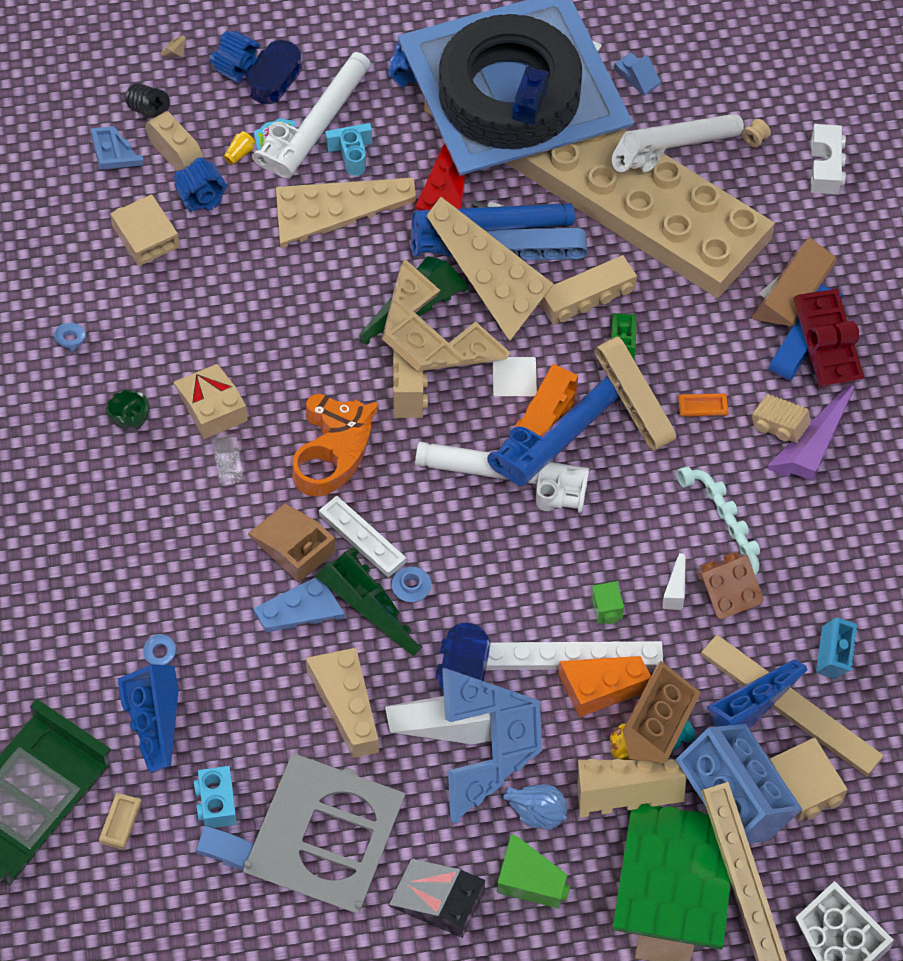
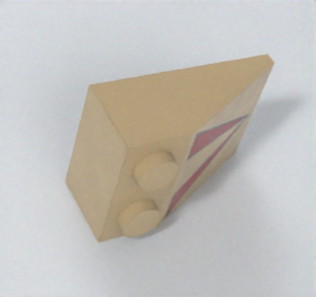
(212, 401)

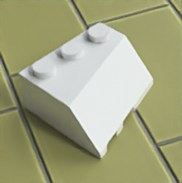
(841, 929)

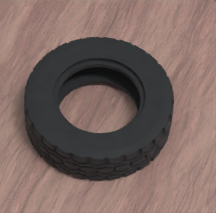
(508, 39)

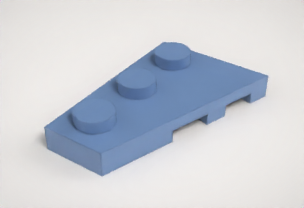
(300, 605)

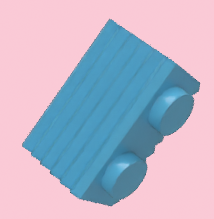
(836, 648)

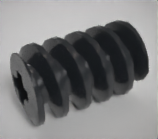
(147, 100)

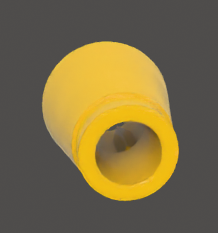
(239, 147)

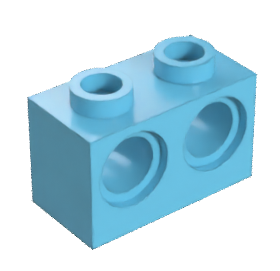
(218, 797)

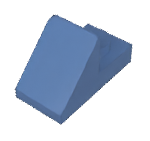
(638, 73)

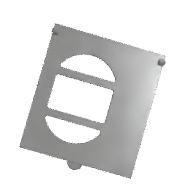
(281, 835)

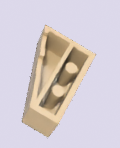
(408, 389)

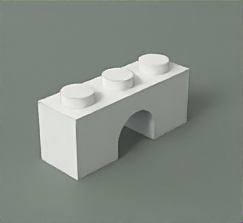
(827, 143)

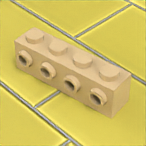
(589, 290)

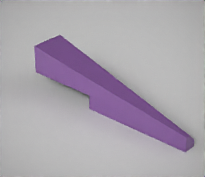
(807, 455)

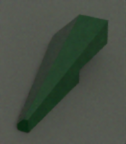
(353, 584)

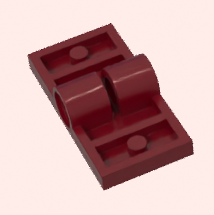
(829, 337)

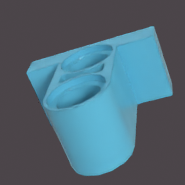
(351, 144)

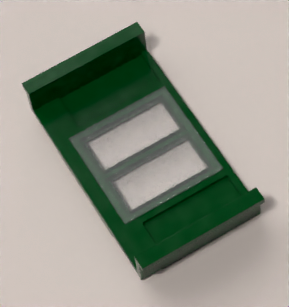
(41, 782)

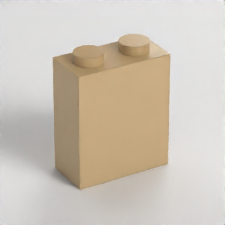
(145, 230)
(810, 778)

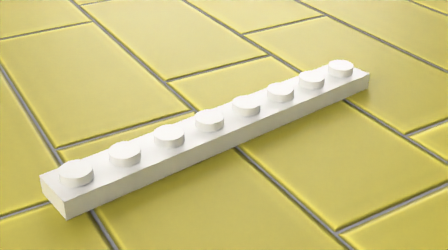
(548, 654)

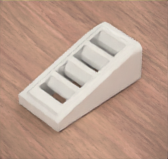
(675, 590)

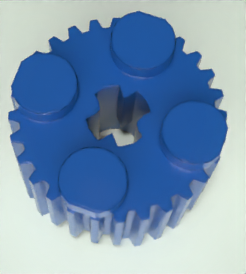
(234, 55)
(200, 185)

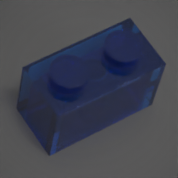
(530, 95)

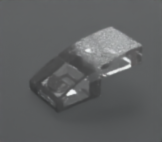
(227, 459)

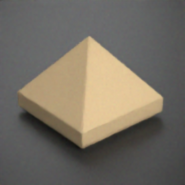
(174, 48)

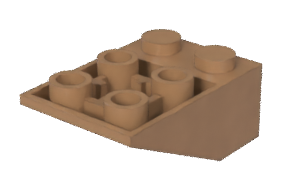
(294, 541)

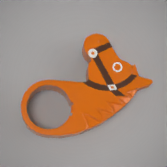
(343, 442)

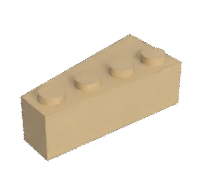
(344, 692)
(628, 784)

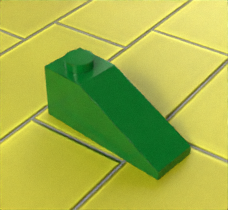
(625, 328)

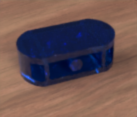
(273, 71)
(465, 652)

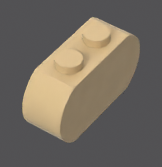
(172, 141)

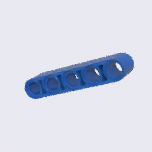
(793, 350)

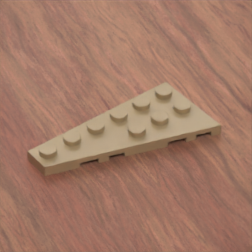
(498, 275)

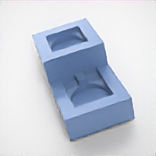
(224, 847)

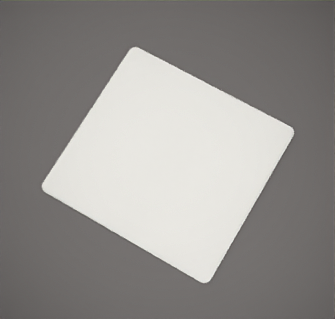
(515, 377)

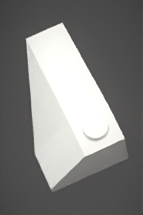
(427, 720)

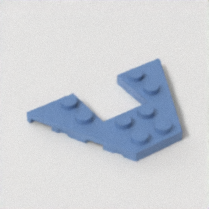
(513, 734)

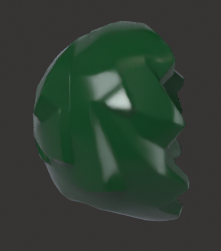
(128, 409)

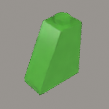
(531, 876)

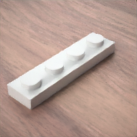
(362, 536)

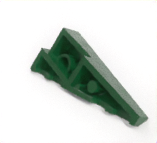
(438, 273)

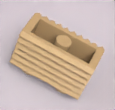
(781, 418)

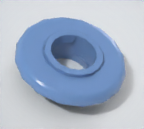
(411, 594)

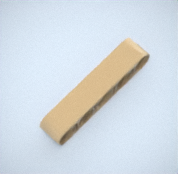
(635, 393)

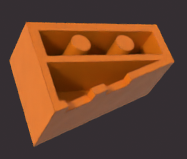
(552, 400)
(602, 681)

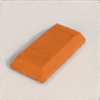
(703, 405)

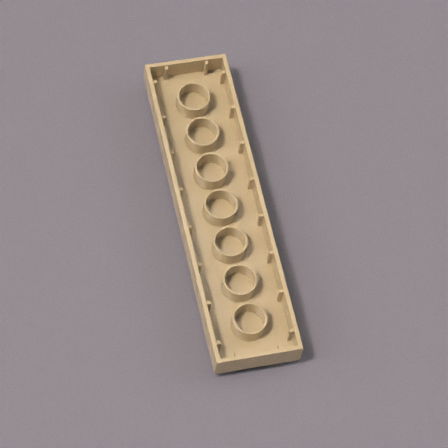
(659, 211)

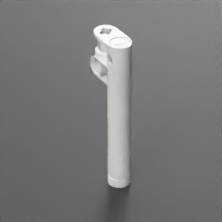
(288, 146)
(645, 146)
(562, 481)

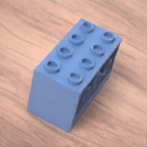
(758, 790)

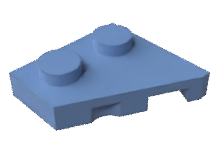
(112, 149)

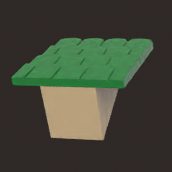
(672, 884)

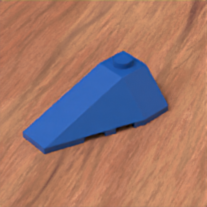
(756, 698)
(152, 701)

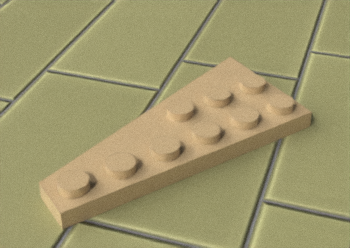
(330, 206)

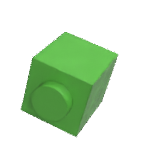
(607, 603)

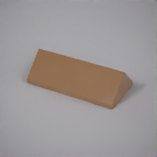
(800, 276)
(659, 715)

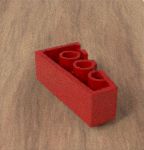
(443, 182)

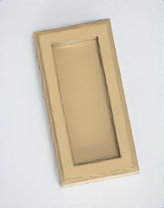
(120, 821)

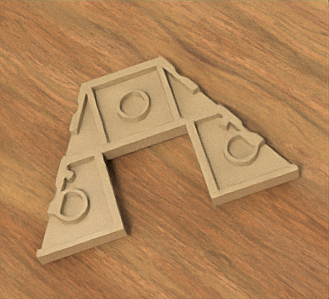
(419, 342)

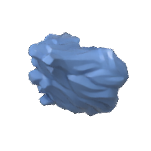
(538, 805)

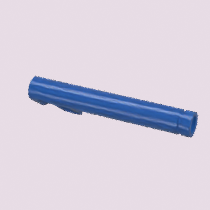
(427, 240)
(527, 453)

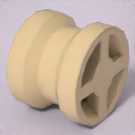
(756, 133)

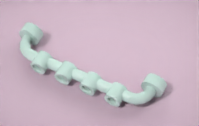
(726, 511)

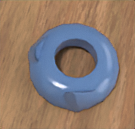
(66, 329)
(159, 640)

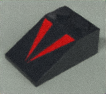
(439, 895)

